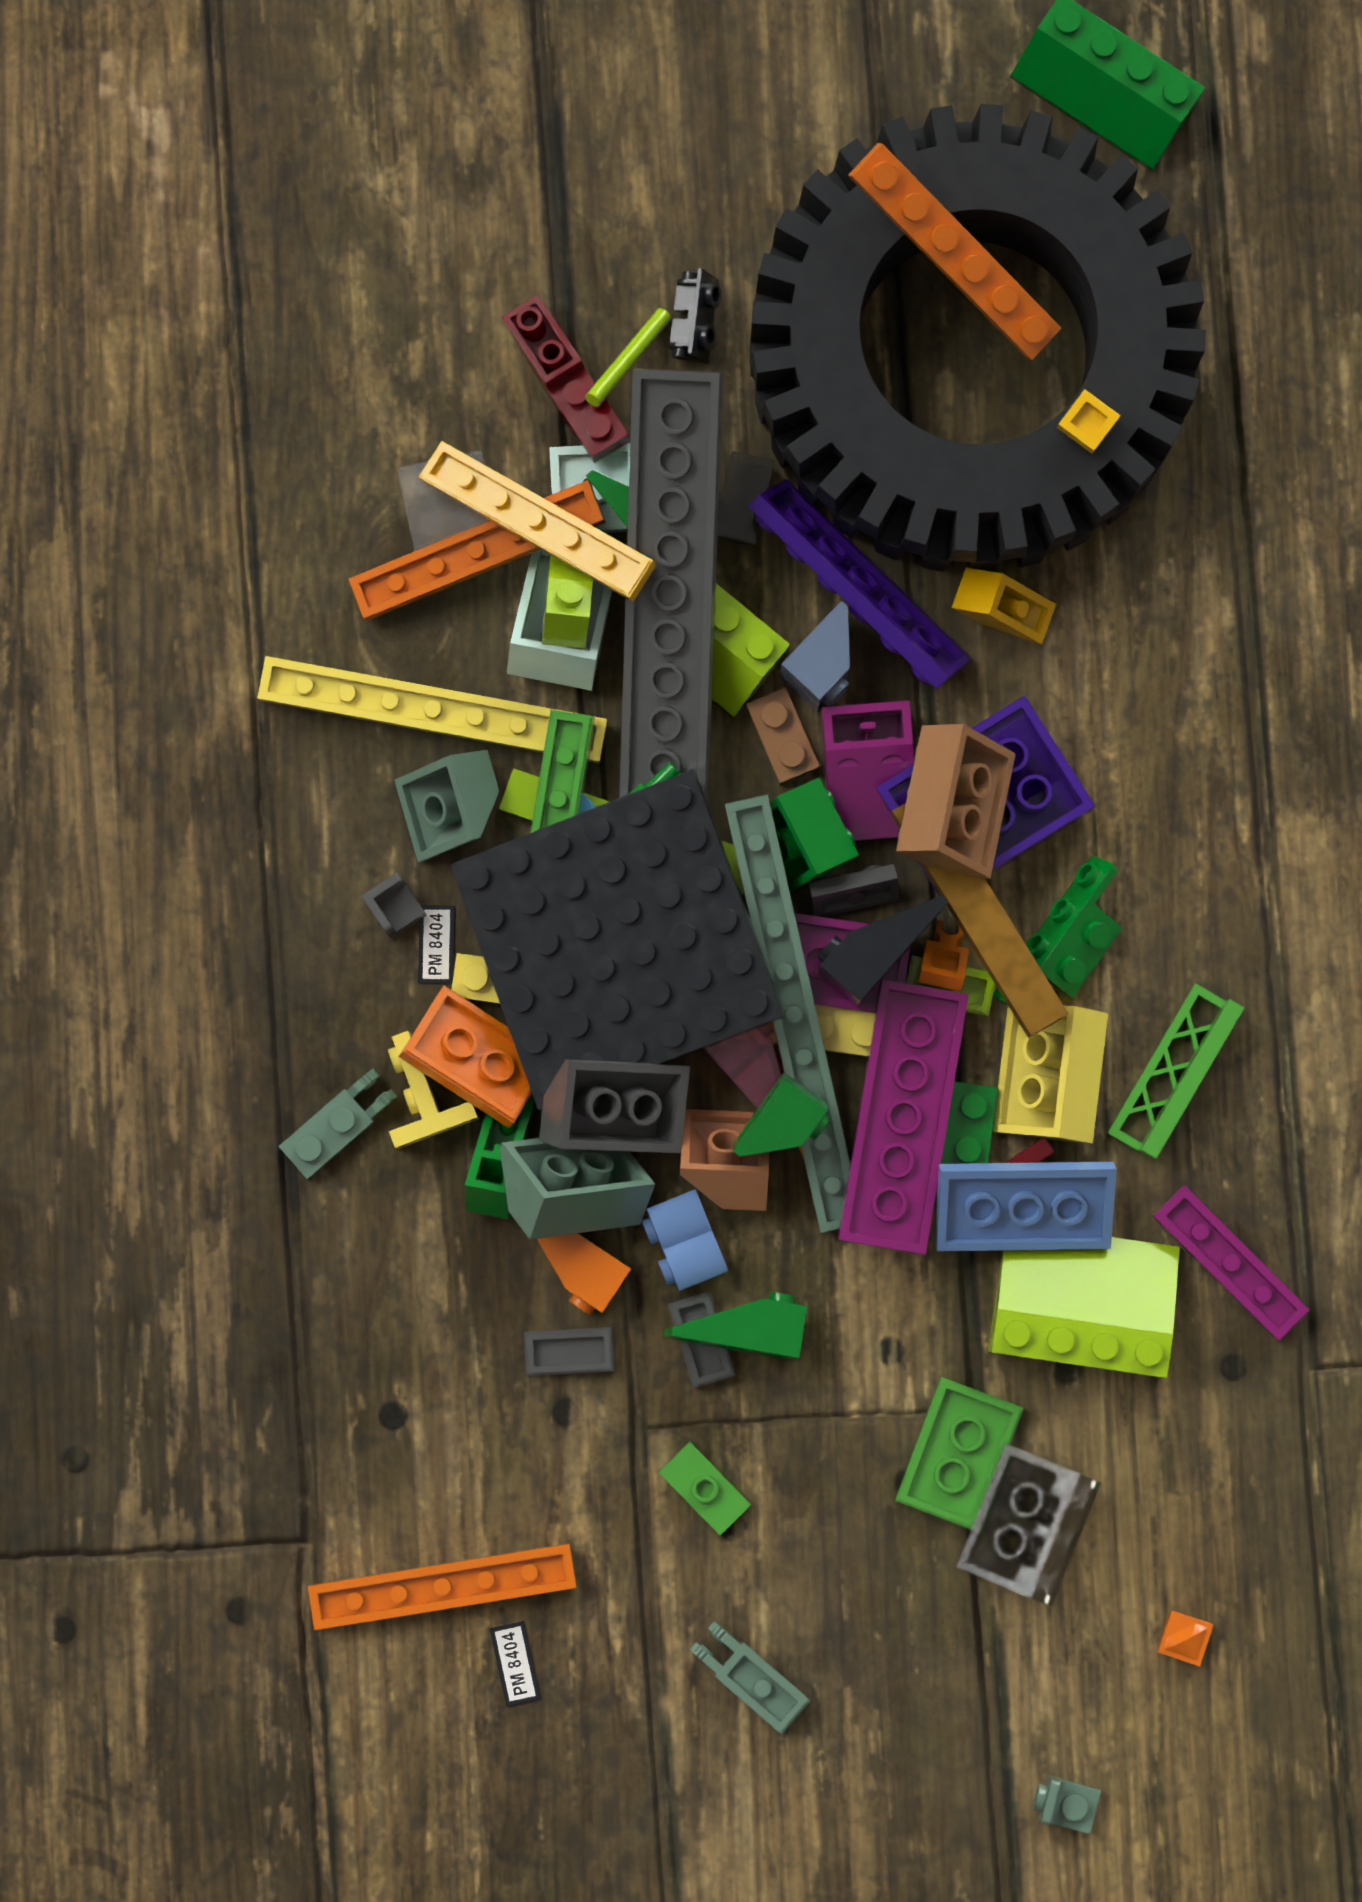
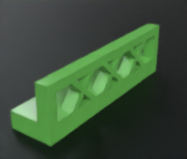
(1189, 1080)

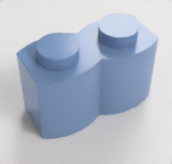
(685, 1240)

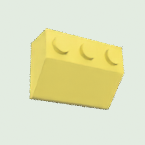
(1052, 1078)

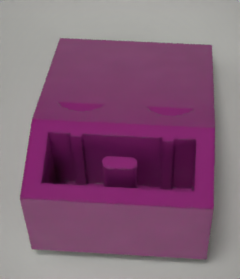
(861, 751)

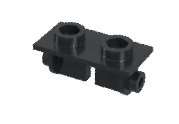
(698, 296)

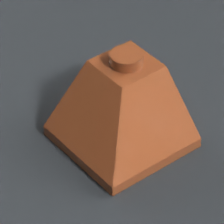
(715, 1168)

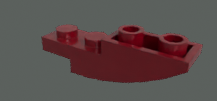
(564, 378)

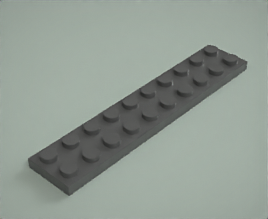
(673, 616)

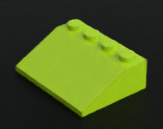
(1089, 1306)

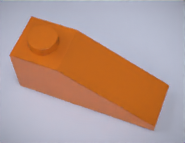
(585, 1270)

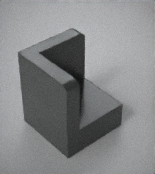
(394, 905)

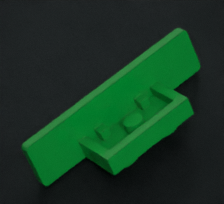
(1075, 930)

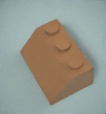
(955, 800)

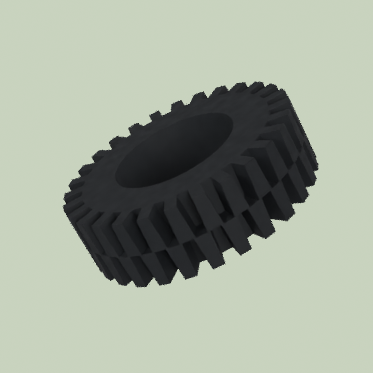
(947, 495)

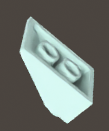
(548, 662)

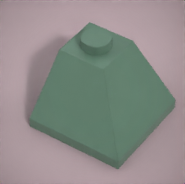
(448, 802)

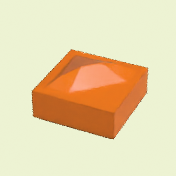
(1185, 1637)

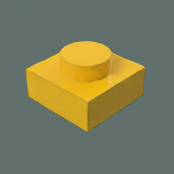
(1088, 421)

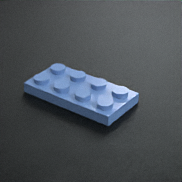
(1025, 1206)

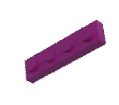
(1230, 1263)

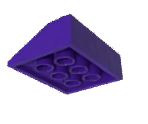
(1042, 787)

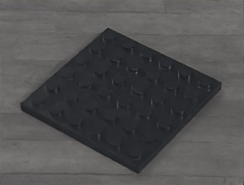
(618, 935)

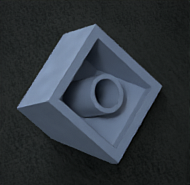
(821, 662)

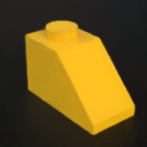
(1003, 604)

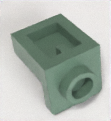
(1066, 1804)

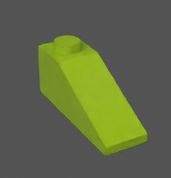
(566, 606)

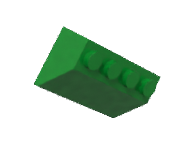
(1107, 82)

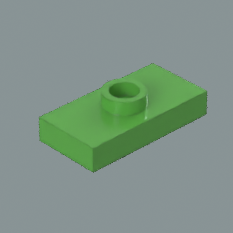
(704, 1488)

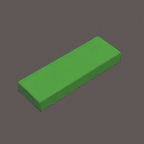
(563, 768)

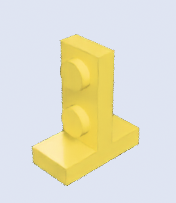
(421, 1100)

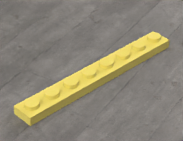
(412, 705)

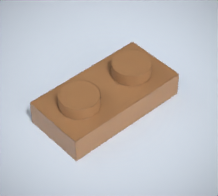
(782, 736)

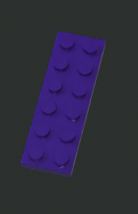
(867, 590)

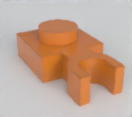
(944, 960)

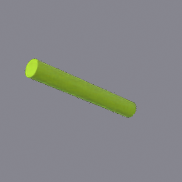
(628, 357)

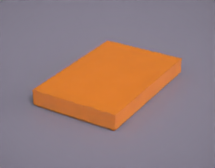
(470, 1056)

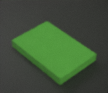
(957, 1452)

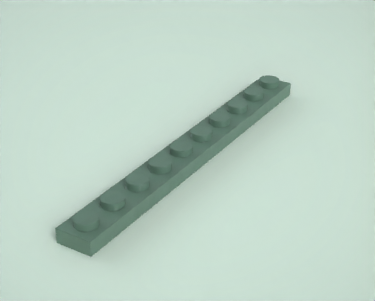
(799, 1031)

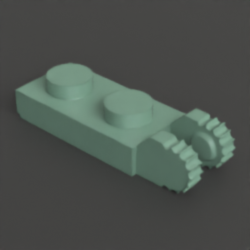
(334, 1127)
(754, 1680)

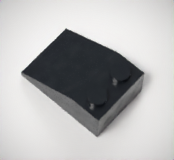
(871, 951)

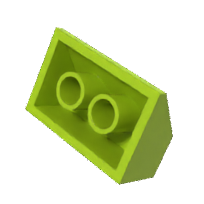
(742, 653)

